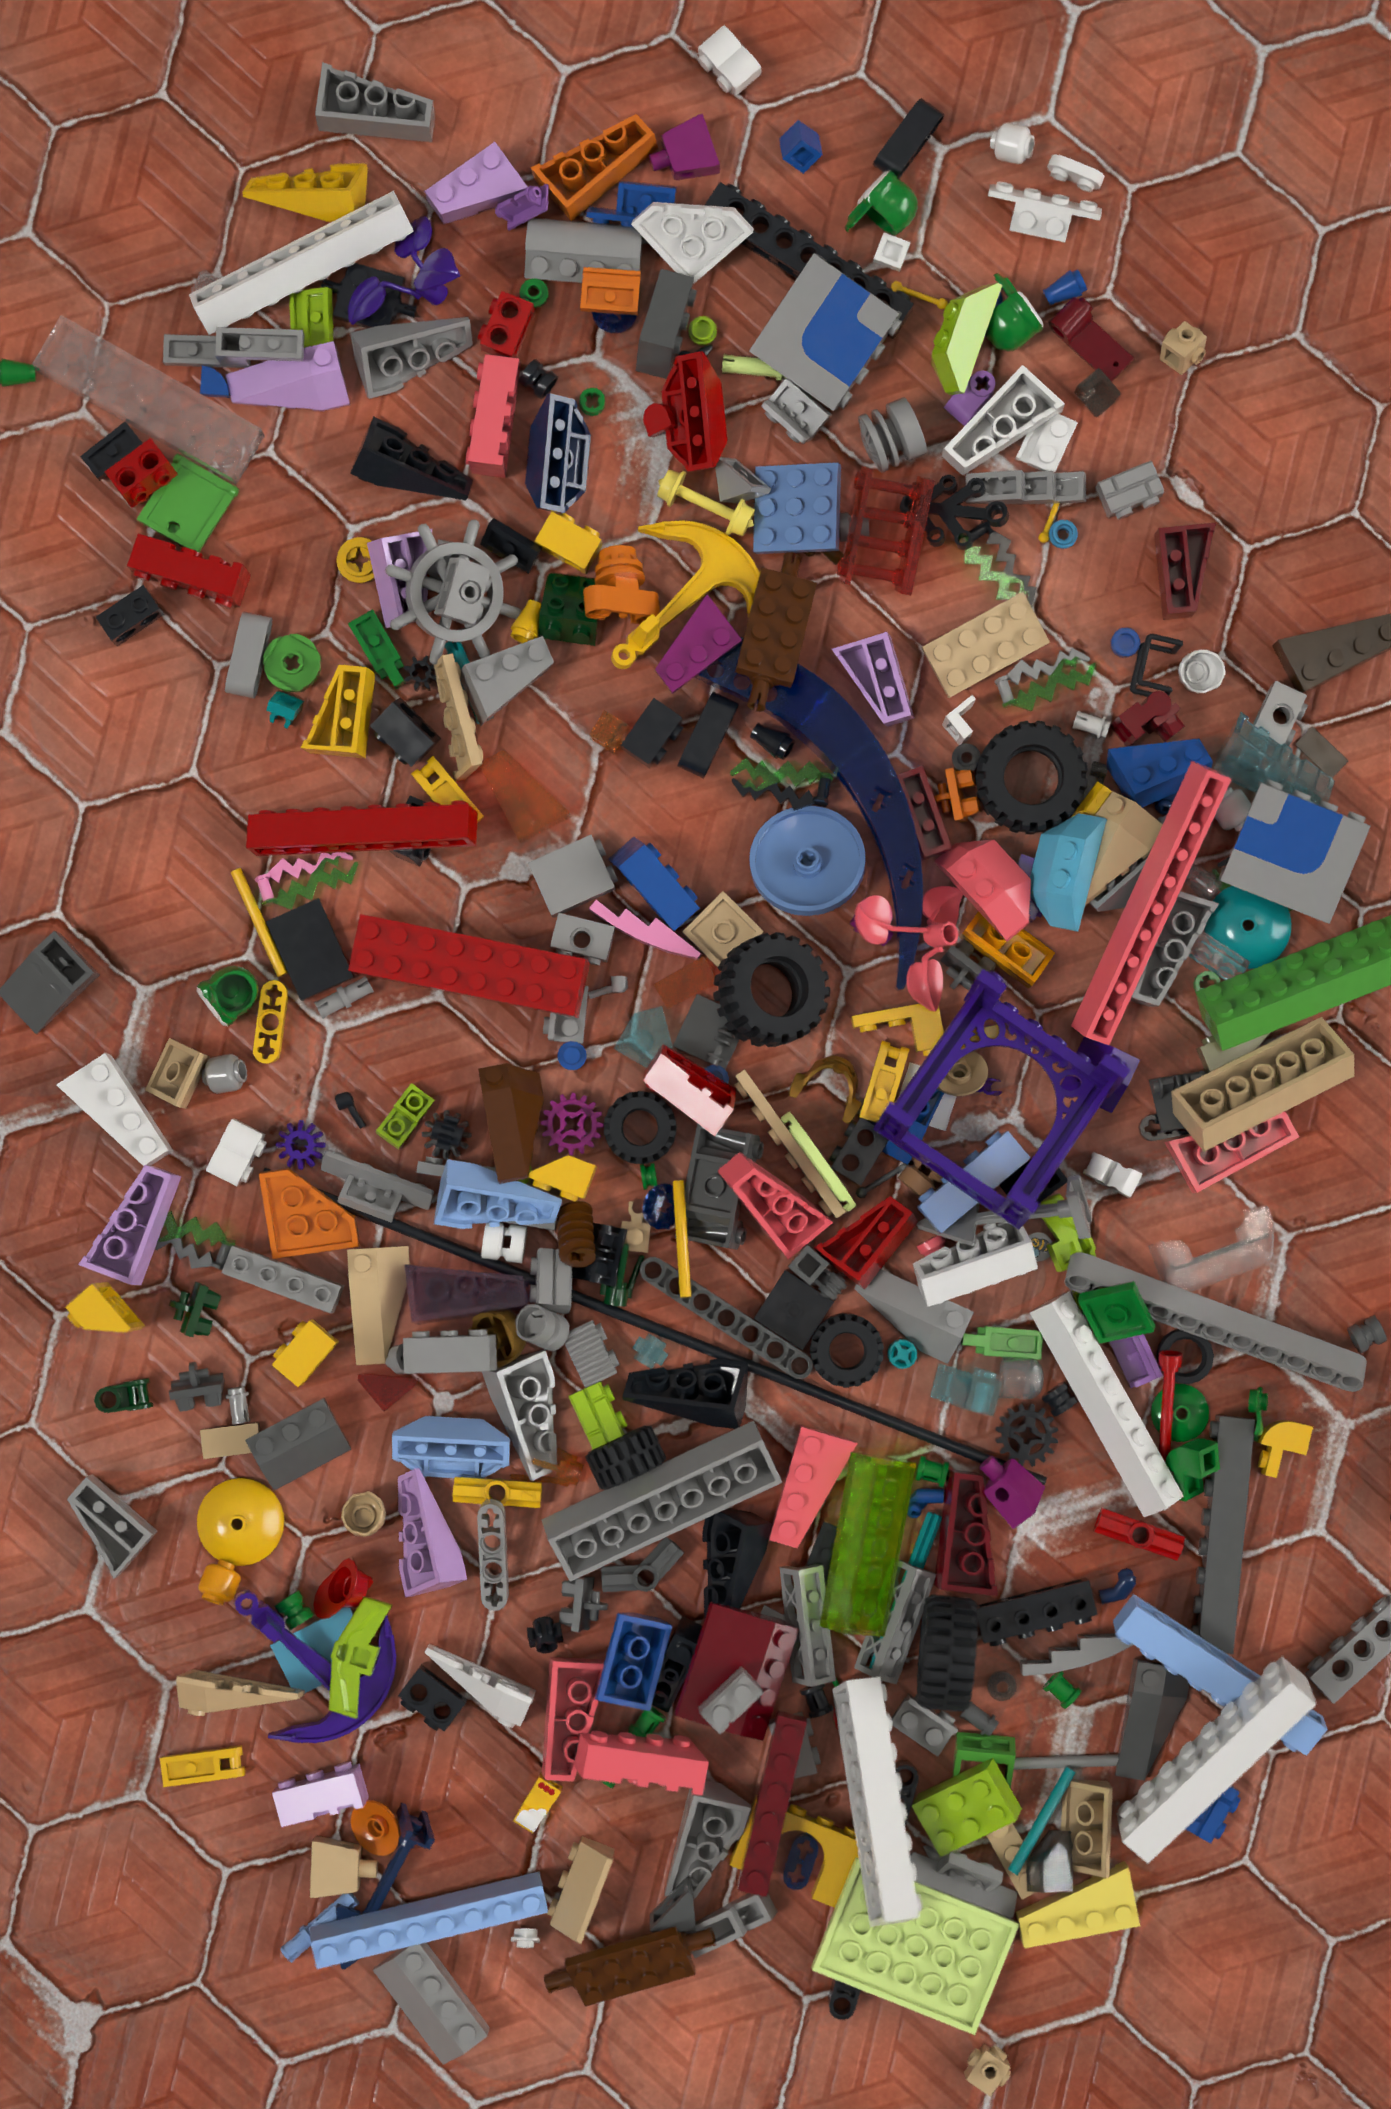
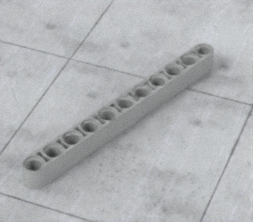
(1225, 1324)

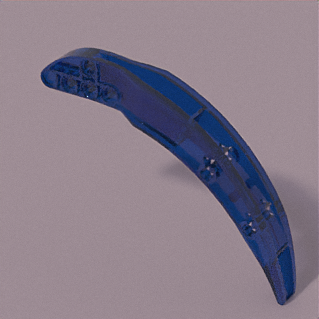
(856, 758)

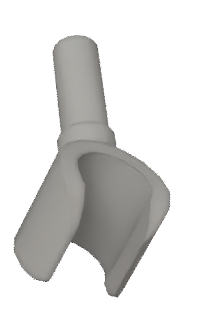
(618, 985)

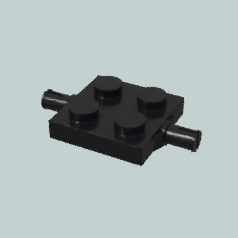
(388, 310)

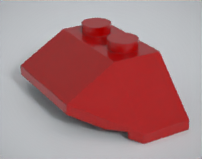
(698, 409)

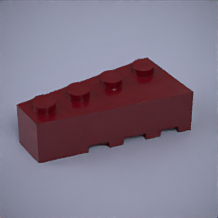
(965, 1538)

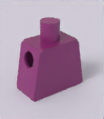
(687, 151)
(1012, 1490)

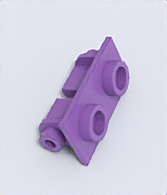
(524, 206)

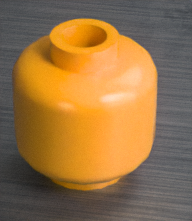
(219, 1582)

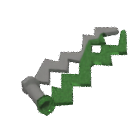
(1027, 701)

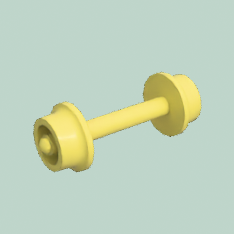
(672, 486)

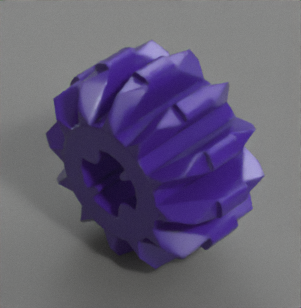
(299, 1155)

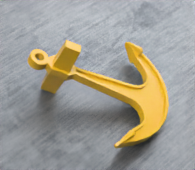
(722, 564)

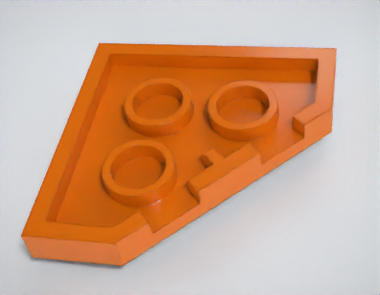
(303, 1217)

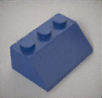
(634, 1660)

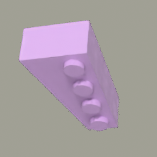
(134, 1228)

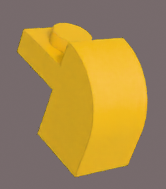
(1282, 1436)

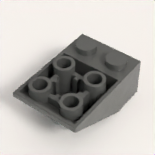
(47, 981)

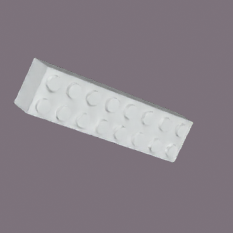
(1215, 1759)
(876, 1802)

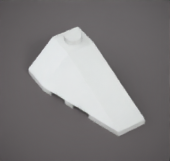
(494, 1691)

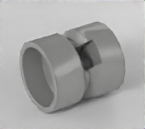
(542, 1327)

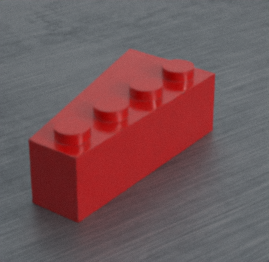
(189, 571)

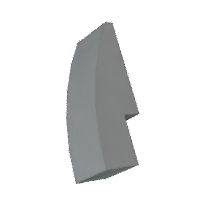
(736, 1919)

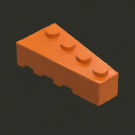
(595, 165)

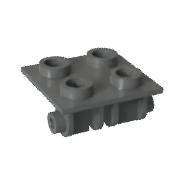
(706, 1034)
(1162, 1097)

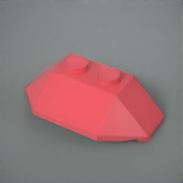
(990, 883)

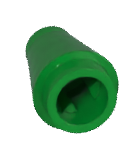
(16, 373)

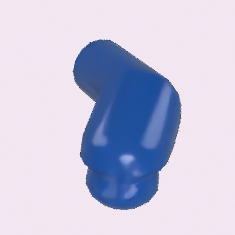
(921, 1498)

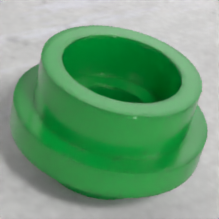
(538, 300)

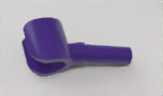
(987, 1087)

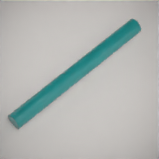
(1041, 1821)

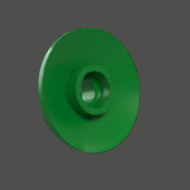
(1196, 1417)

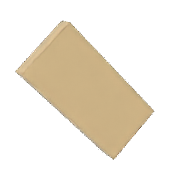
(227, 1440)

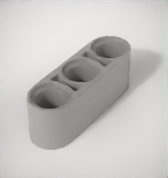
(248, 654)

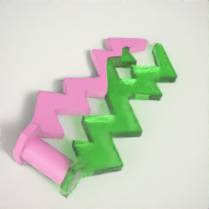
(317, 875)

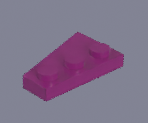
(698, 646)

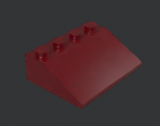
(726, 1643)

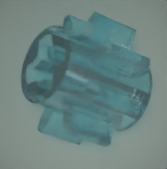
(650, 1351)

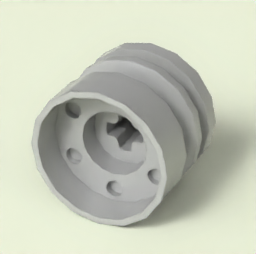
(896, 433)

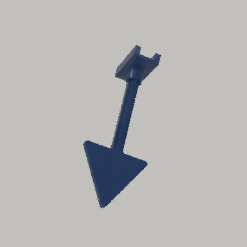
(413, 1832)

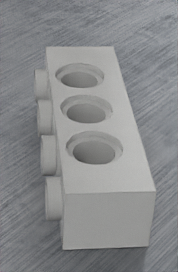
(283, 1279)
(1356, 1666)

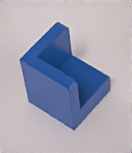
(800, 146)

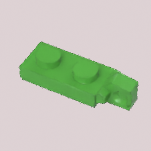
(1005, 1342)

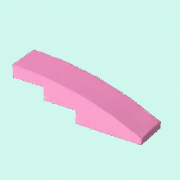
(654, 935)

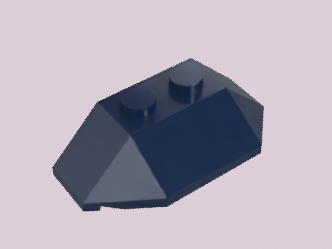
(557, 455)

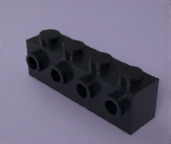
(1035, 1611)

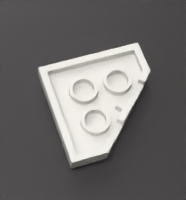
(692, 235)

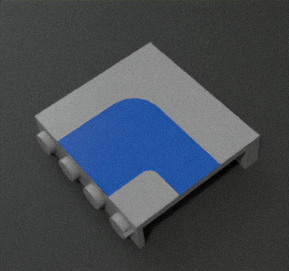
(826, 333)
(1295, 851)

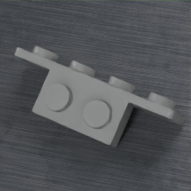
(373, 1189)
(967, 1881)

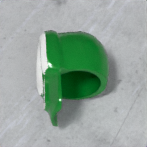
(887, 204)
(1013, 320)
(229, 993)

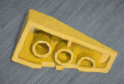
(317, 195)

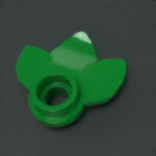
(1257, 1402)

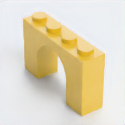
(837, 1844)

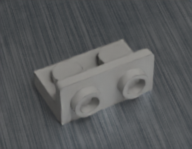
(566, 1028)
(924, 1724)

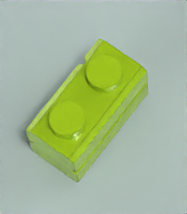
(597, 1414)

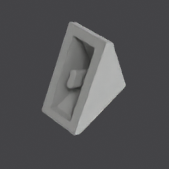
(738, 482)

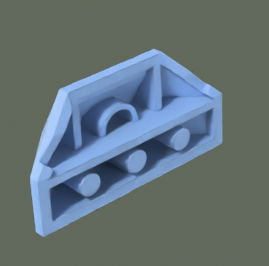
(451, 1447)

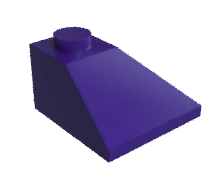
(1096, 1051)

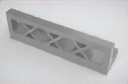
(901, 1625)
(816, 1646)

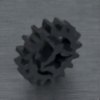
(1024, 1447)

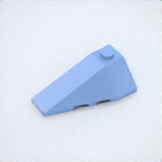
(474, 1196)

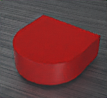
(658, 419)

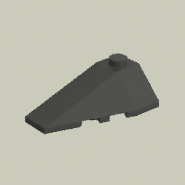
(1150, 1712)

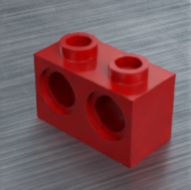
(513, 328)
(137, 468)

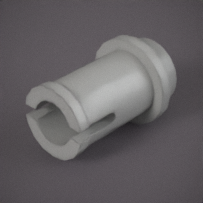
(238, 1405)

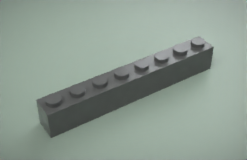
(1224, 1533)

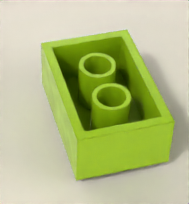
(966, 1807)

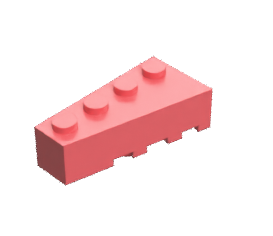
(779, 1210)
(809, 1479)
(642, 1760)

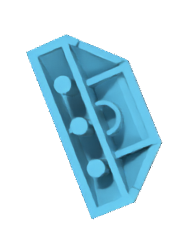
(1065, 869)

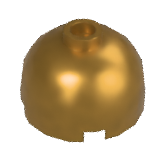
(502, 1325)

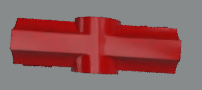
(1156, 1540)

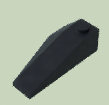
(397, 463)

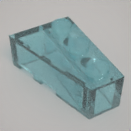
(967, 1389)

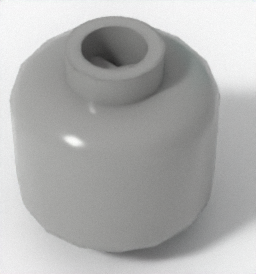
(224, 1073)

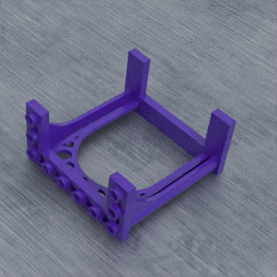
(1095, 1085)

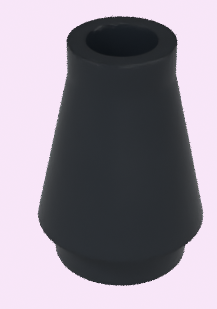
(773, 741)

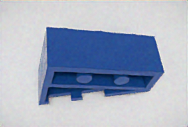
(1154, 770)
(655, 882)

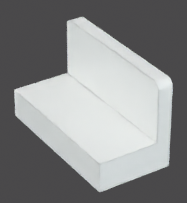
(956, 725)

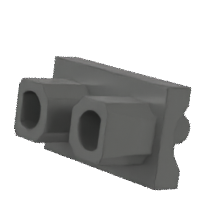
(961, 967)
(196, 1383)
(585, 1604)

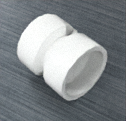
(494, 1239)

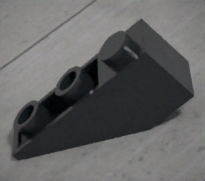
(676, 1663)

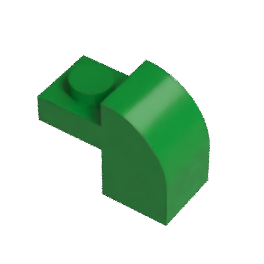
(1192, 1463)

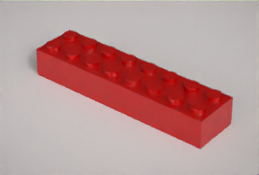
(469, 966)

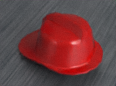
(341, 1589)

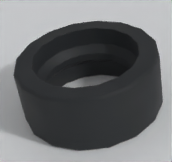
(1206, 1350)

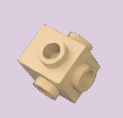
(1183, 347)
(987, 2078)

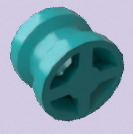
(904, 1357)

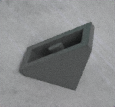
(675, 1910)

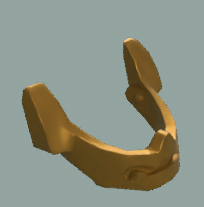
(839, 1066)

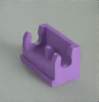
(1136, 1360)

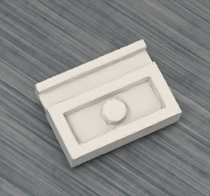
(1047, 443)

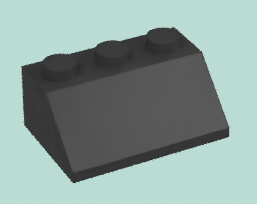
(298, 1444)

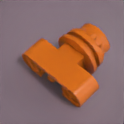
(617, 587)

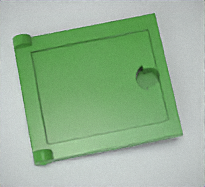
(192, 500)

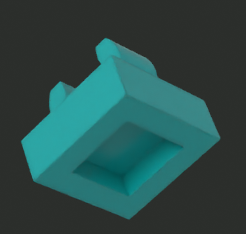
(284, 706)

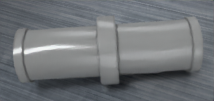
(344, 997)

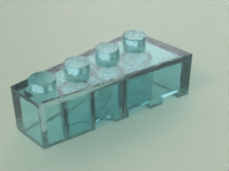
(1253, 757)

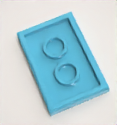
(321, 1637)

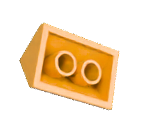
(1020, 957)

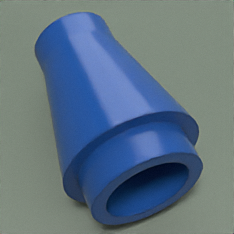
(1066, 287)

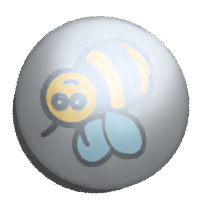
(1039, 1243)

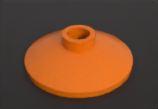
(375, 1828)

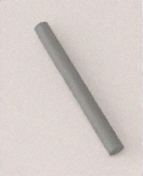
(1066, 1761)

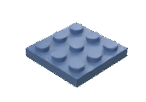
(799, 510)

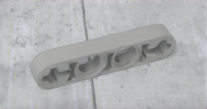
(489, 1554)

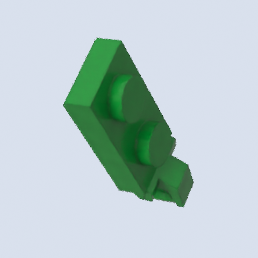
(378, 647)

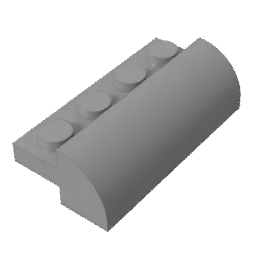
(562, 248)

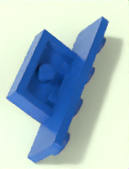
(631, 201)

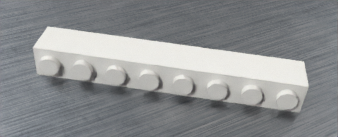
(301, 263)
(1106, 1404)

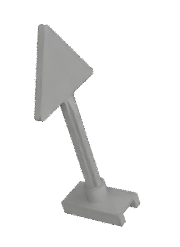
(1075, 1206)

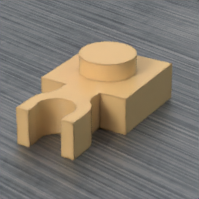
(637, 1232)

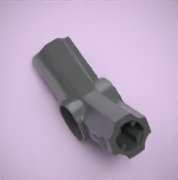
(658, 1562)

